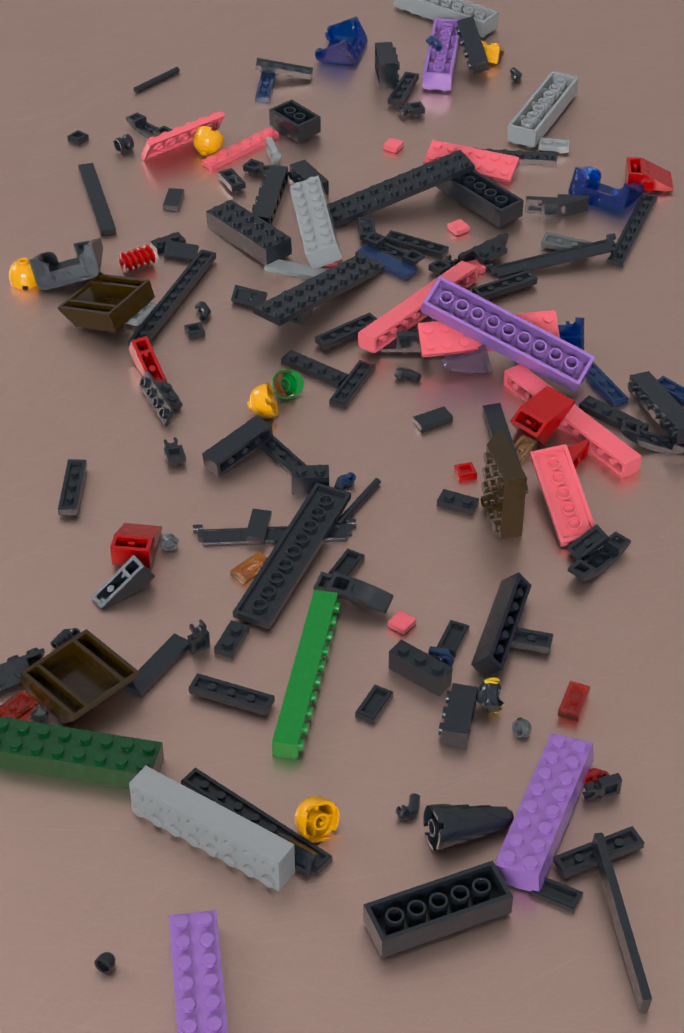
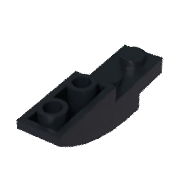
(557, 206)
(355, 591)

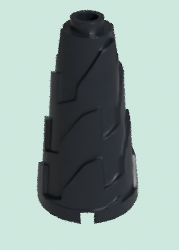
(461, 823)

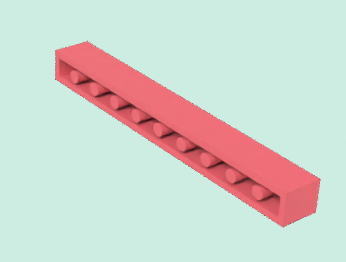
(408, 312)
(578, 425)

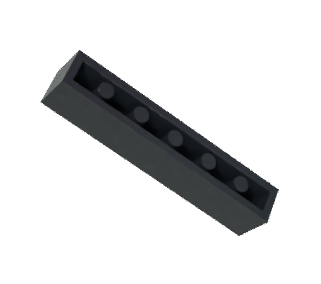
(271, 193)
(659, 404)
(501, 625)

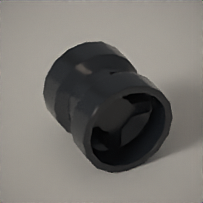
(123, 143)

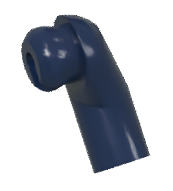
(437, 44)
(345, 480)
(443, 654)

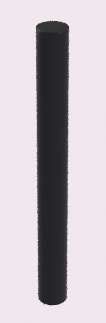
(156, 79)
(357, 503)

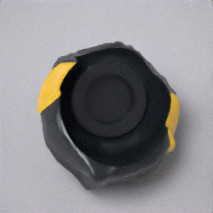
(488, 695)

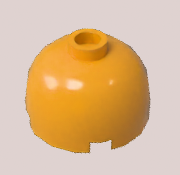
(207, 141)
(21, 274)
(262, 401)
(316, 818)

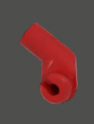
(593, 775)

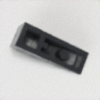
(125, 582)

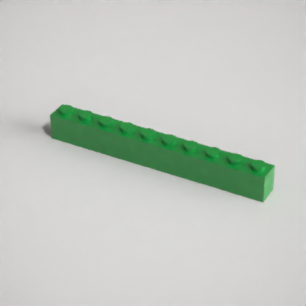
(305, 675)

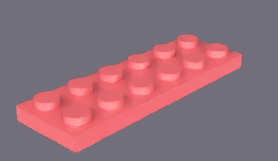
(179, 135)
(490, 164)
(562, 493)

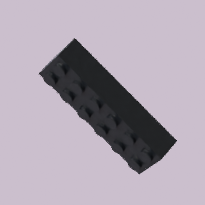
(484, 197)
(249, 232)
(437, 908)

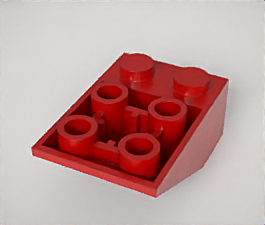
(649, 174)
(542, 414)
(135, 540)

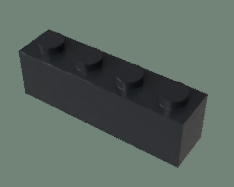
(472, 45)
(237, 446)

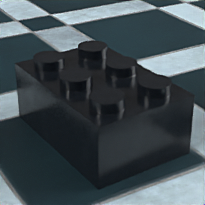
(386, 65)
(295, 120)

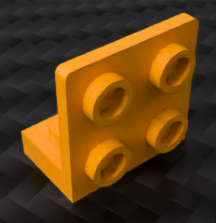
(492, 52)

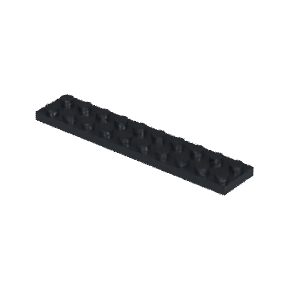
(400, 187)
(318, 289)
(291, 556)

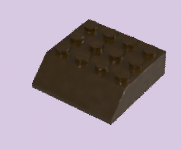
(107, 302)
(503, 487)
(77, 676)

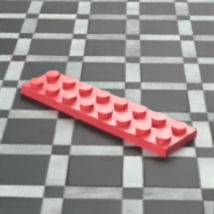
(440, 339)

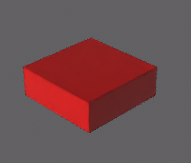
(465, 471)

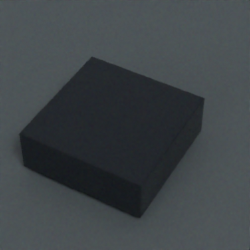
(78, 137)
(194, 330)

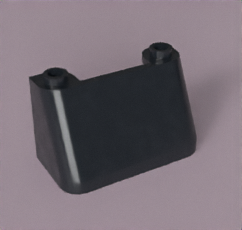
(54, 274)

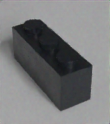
(303, 170)
(420, 667)
(458, 715)

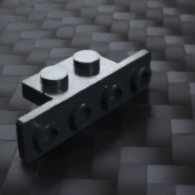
(486, 251)
(404, 343)
(160, 396)
(10, 670)

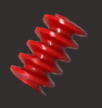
(136, 257)

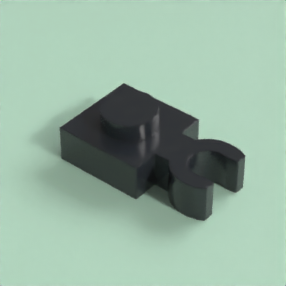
(413, 109)
(255, 167)
(441, 266)
(173, 452)
(199, 638)
(606, 786)

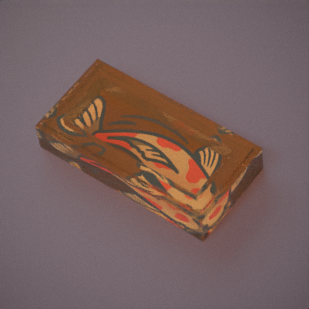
(249, 568)

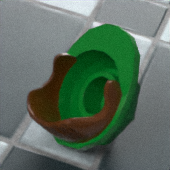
(287, 383)

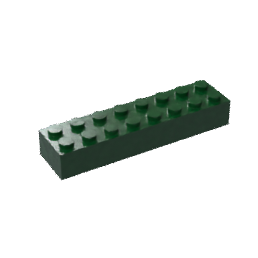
(75, 752)

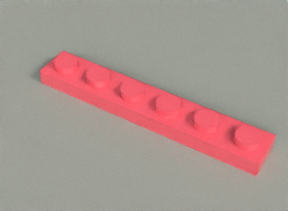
(239, 149)

